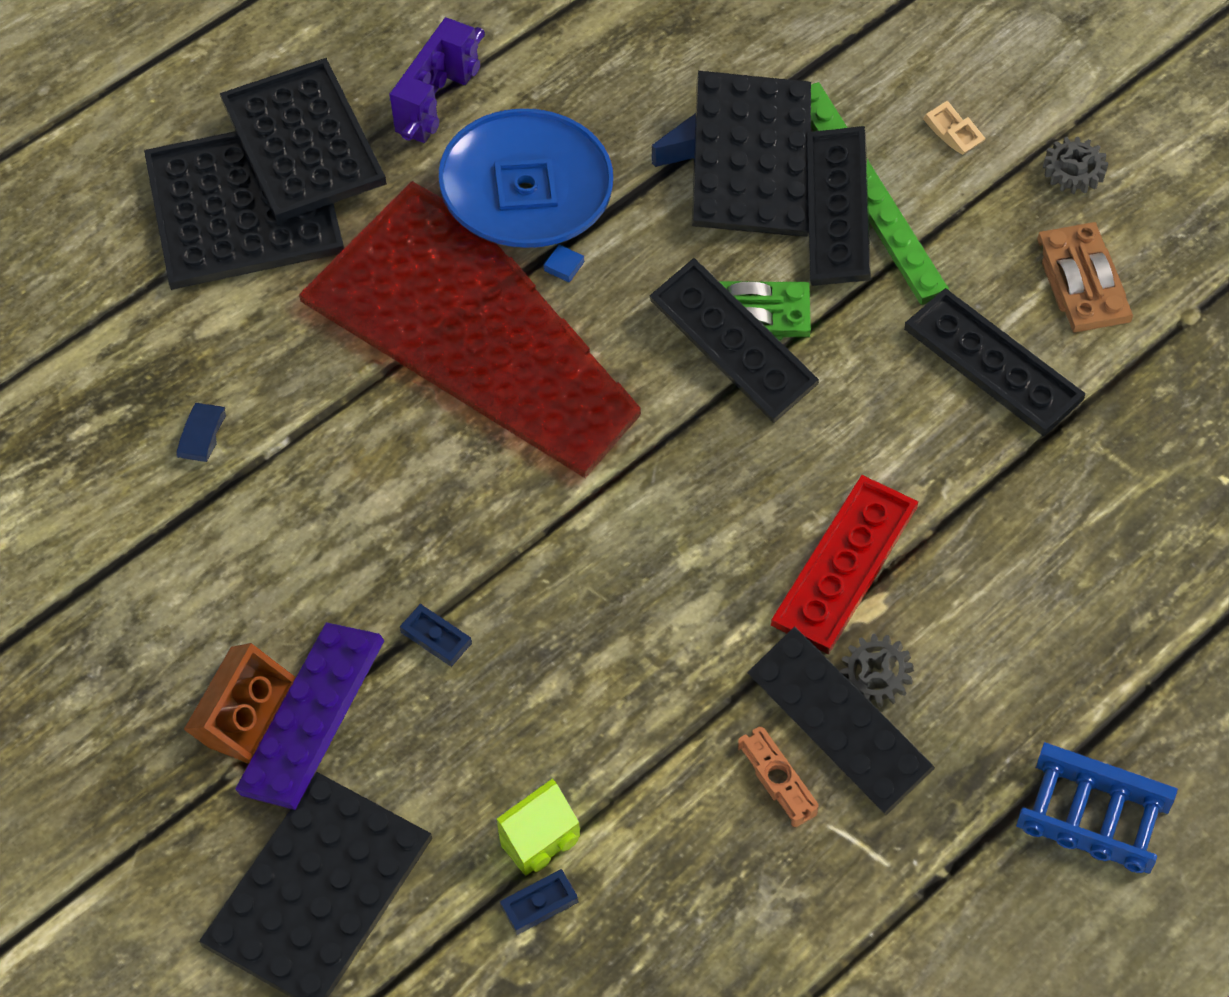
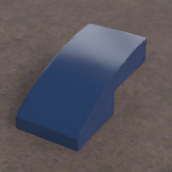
(200, 432)

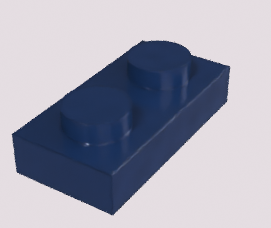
(435, 635)
(539, 901)

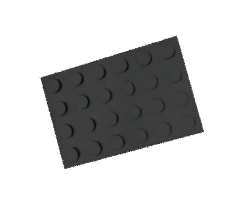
(302, 139)
(751, 154)
(316, 890)

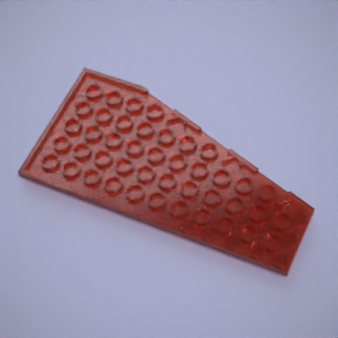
(473, 328)

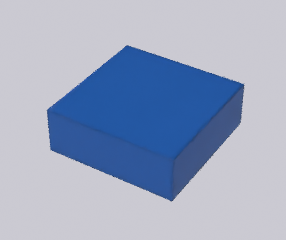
(564, 263)

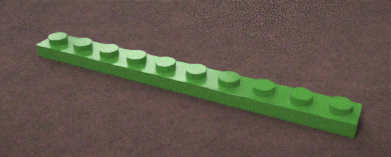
(884, 214)

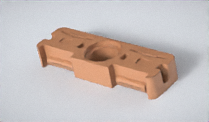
(792, 793)

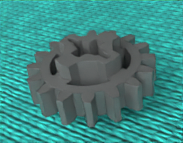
(1075, 165)
(884, 659)

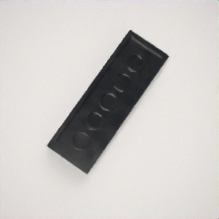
(838, 206)
(734, 340)
(994, 362)
(841, 720)

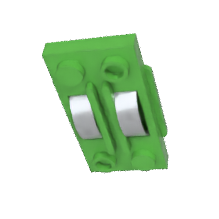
(777, 305)

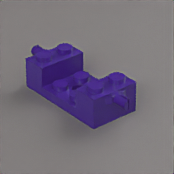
(446, 55)

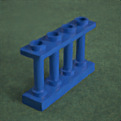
(1120, 785)

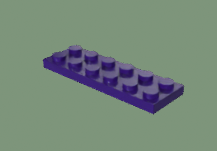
(310, 716)

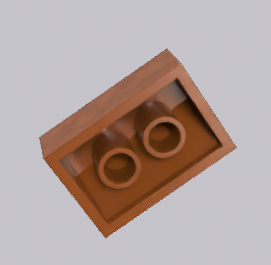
(240, 702)

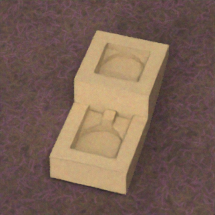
(952, 129)

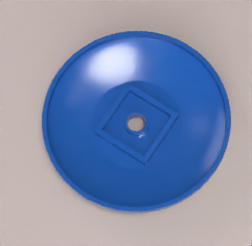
(530, 146)

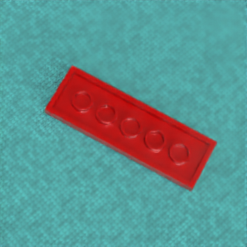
(845, 563)

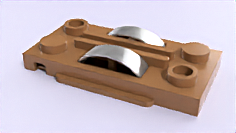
(1084, 277)

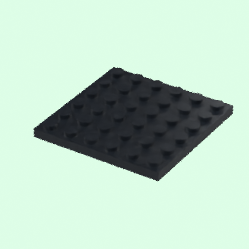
(218, 219)

